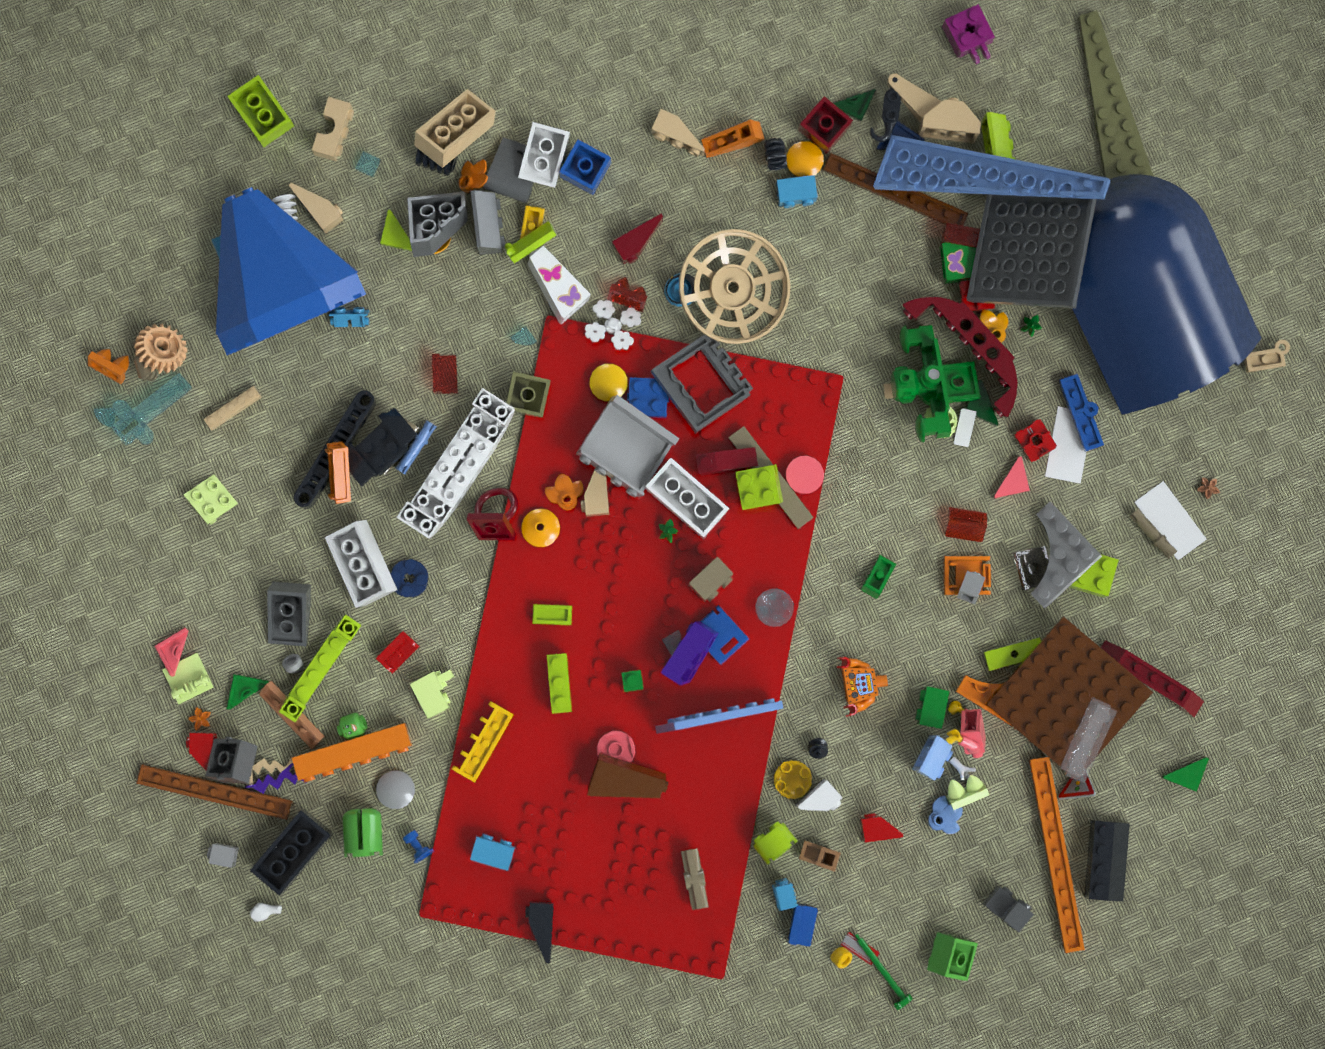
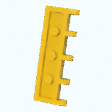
(484, 743)

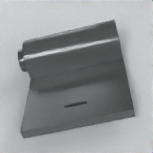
(505, 171)

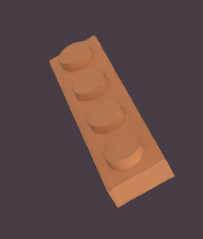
(302, 727)

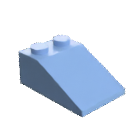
(933, 757)

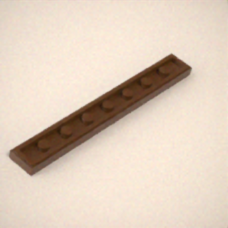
(912, 200)

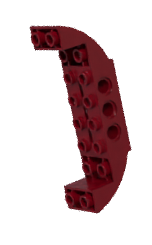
(955, 314)

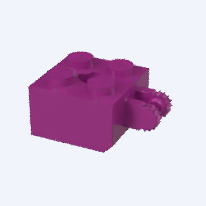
(966, 42)

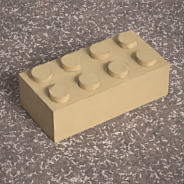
(454, 128)

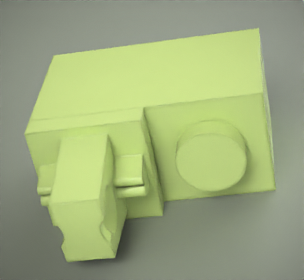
(429, 692)

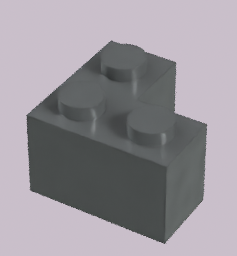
(1012, 912)

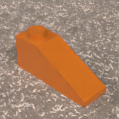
(733, 138)

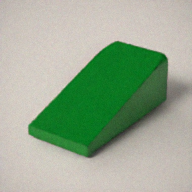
(878, 577)

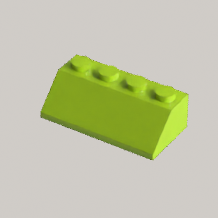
(996, 135)

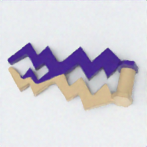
(262, 786)

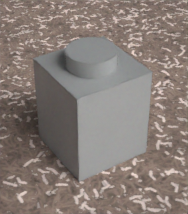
(971, 587)
(222, 855)

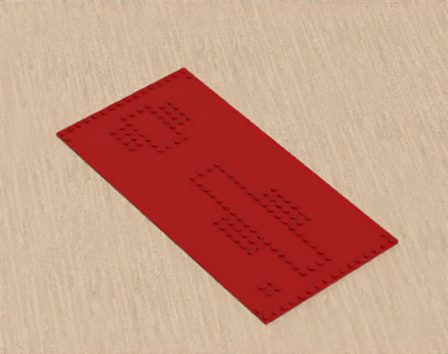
(619, 859)

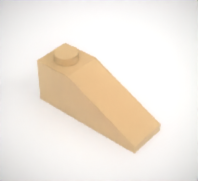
(320, 208)
(596, 496)

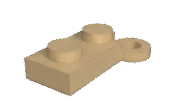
(1267, 359)

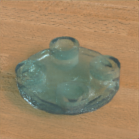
(774, 607)

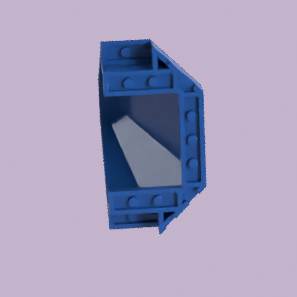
(273, 273)

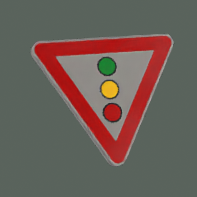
(1077, 789)

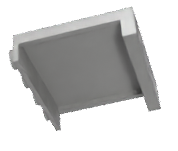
(626, 446)

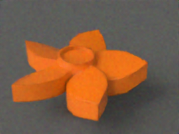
(200, 718)

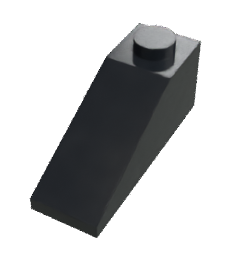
(541, 923)

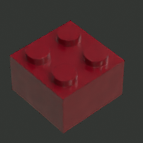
(825, 125)

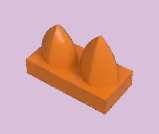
(114, 370)

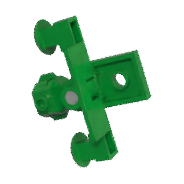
(932, 382)

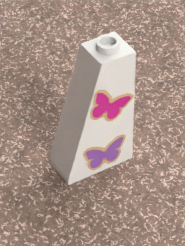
(557, 284)

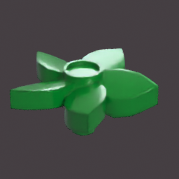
(1031, 325)
(667, 530)

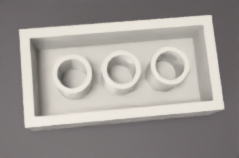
(686, 498)
(360, 563)

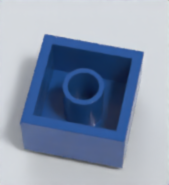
(585, 167)

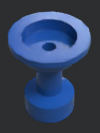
(421, 852)

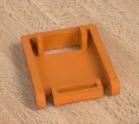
(962, 565)

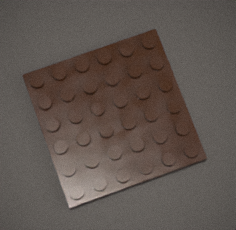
(1056, 684)

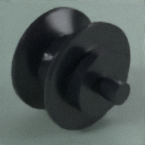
(818, 748)

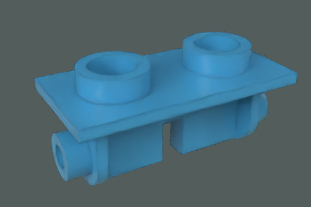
(357, 317)

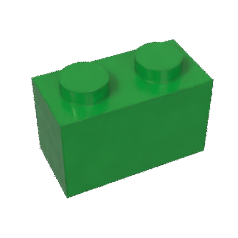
(932, 707)

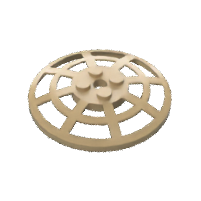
(745, 286)

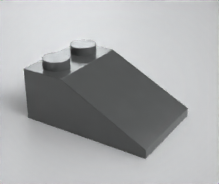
(288, 613)

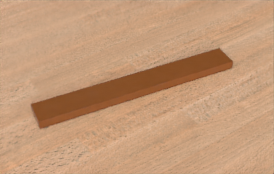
(214, 792)

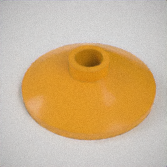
(547, 535)

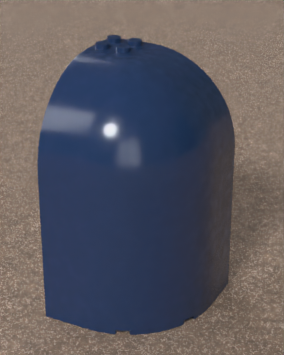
(1159, 295)

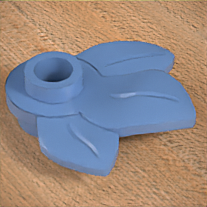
(946, 814)

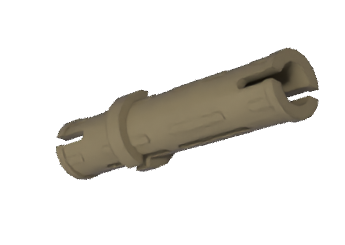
(1150, 530)

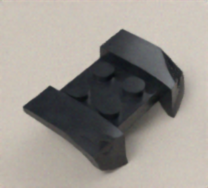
(380, 448)

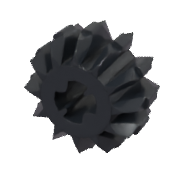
(775, 154)

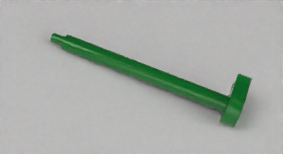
(904, 999)

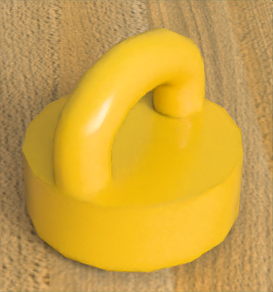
(841, 957)

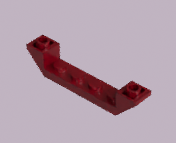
(1155, 679)

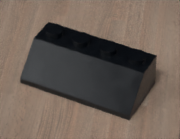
(1106, 860)

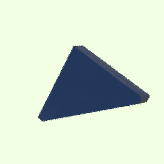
(902, 131)

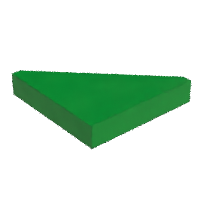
(242, 688)
(1189, 775)

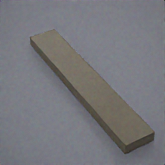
(791, 503)

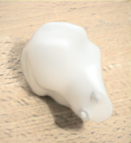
(263, 911)

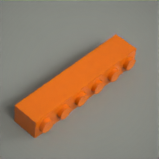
(352, 751)

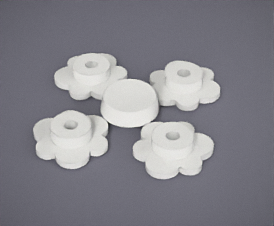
(612, 325)

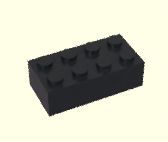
(291, 852)

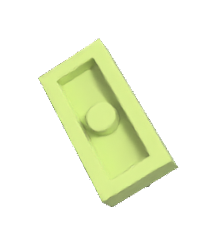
(960, 796)

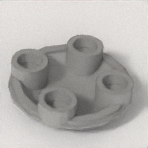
(395, 789)

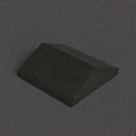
(1031, 566)

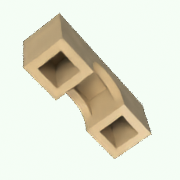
(329, 144)

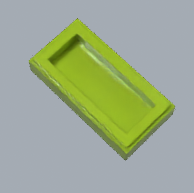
(552, 614)

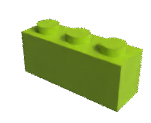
(559, 683)

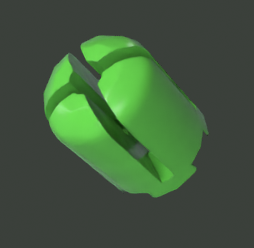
(362, 832)

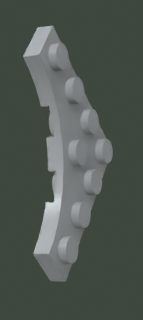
(1069, 555)

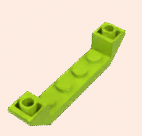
(318, 667)

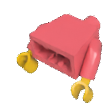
(971, 732)

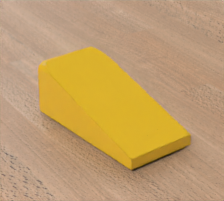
(532, 219)

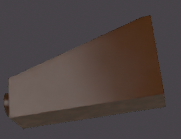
(624, 779)

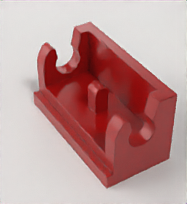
(397, 652)

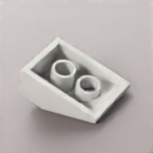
(544, 154)

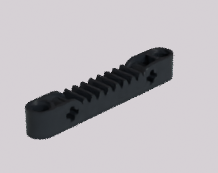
(345, 432)

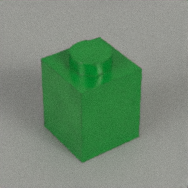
(632, 681)

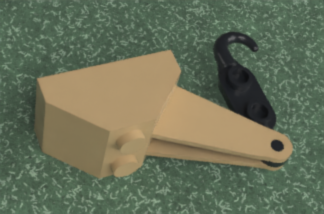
(938, 119)

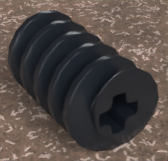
(423, 158)

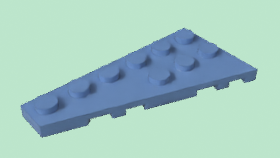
(717, 715)

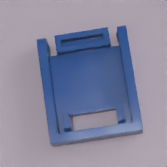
(727, 630)

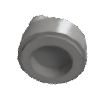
(293, 664)

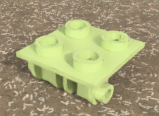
(210, 499)
(189, 679)

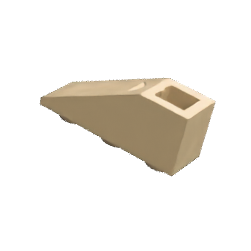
(672, 129)

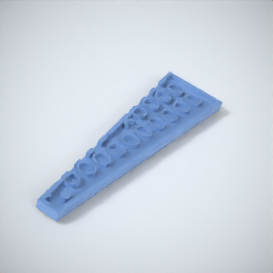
(942, 168)

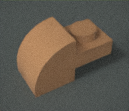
(820, 855)

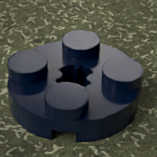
(410, 567)

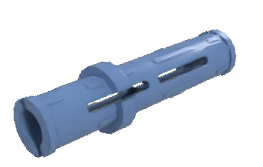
(416, 446)

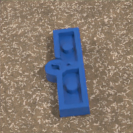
(1081, 412)

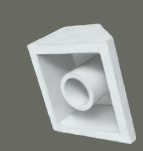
(821, 798)

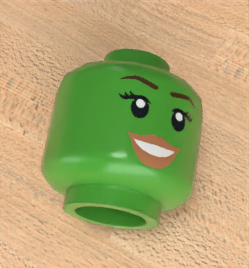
(352, 726)

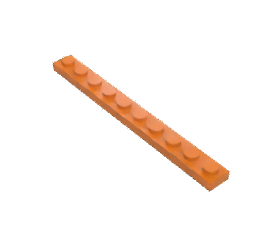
(1056, 855)

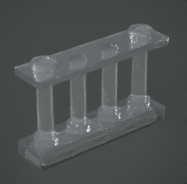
(1088, 739)

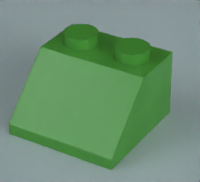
(952, 956)

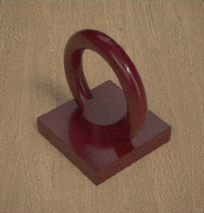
(493, 525)

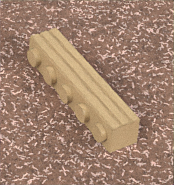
(232, 408)

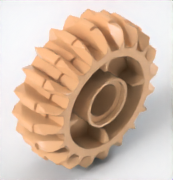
(149, 353)

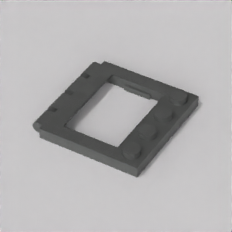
(683, 401)

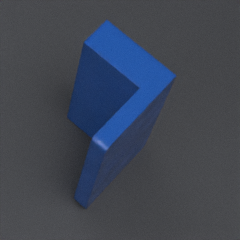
(802, 925)

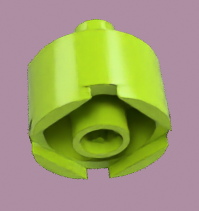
(774, 843)

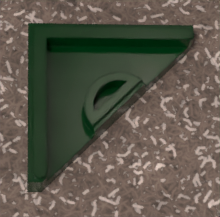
(856, 105)
(983, 406)

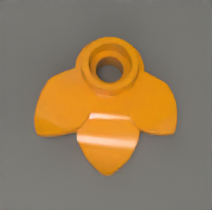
(994, 323)

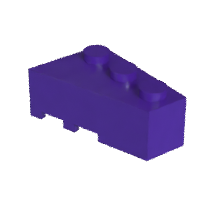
(690, 653)

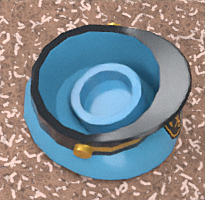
(671, 289)

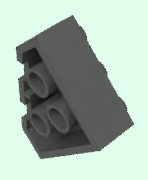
(435, 220)

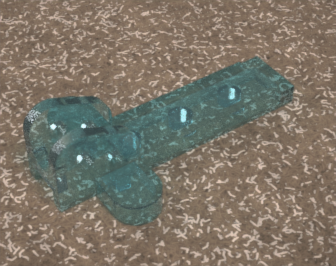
(147, 410)

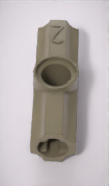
(694, 879)

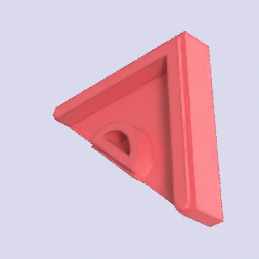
(1015, 481)
(171, 650)

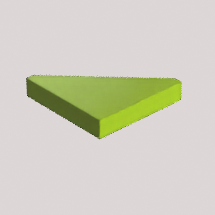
(394, 235)

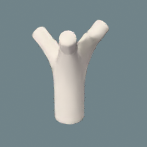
(963, 770)

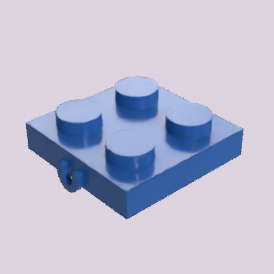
(648, 397)

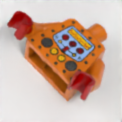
(859, 684)

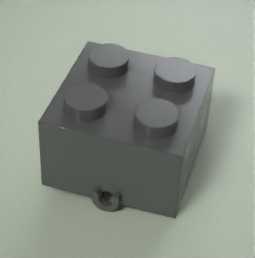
(231, 760)

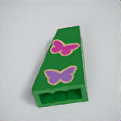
(956, 262)

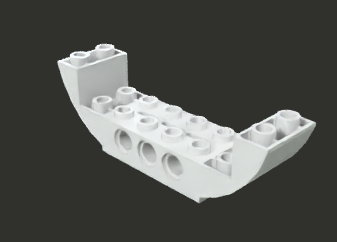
(458, 465)

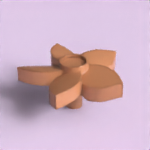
(1208, 488)

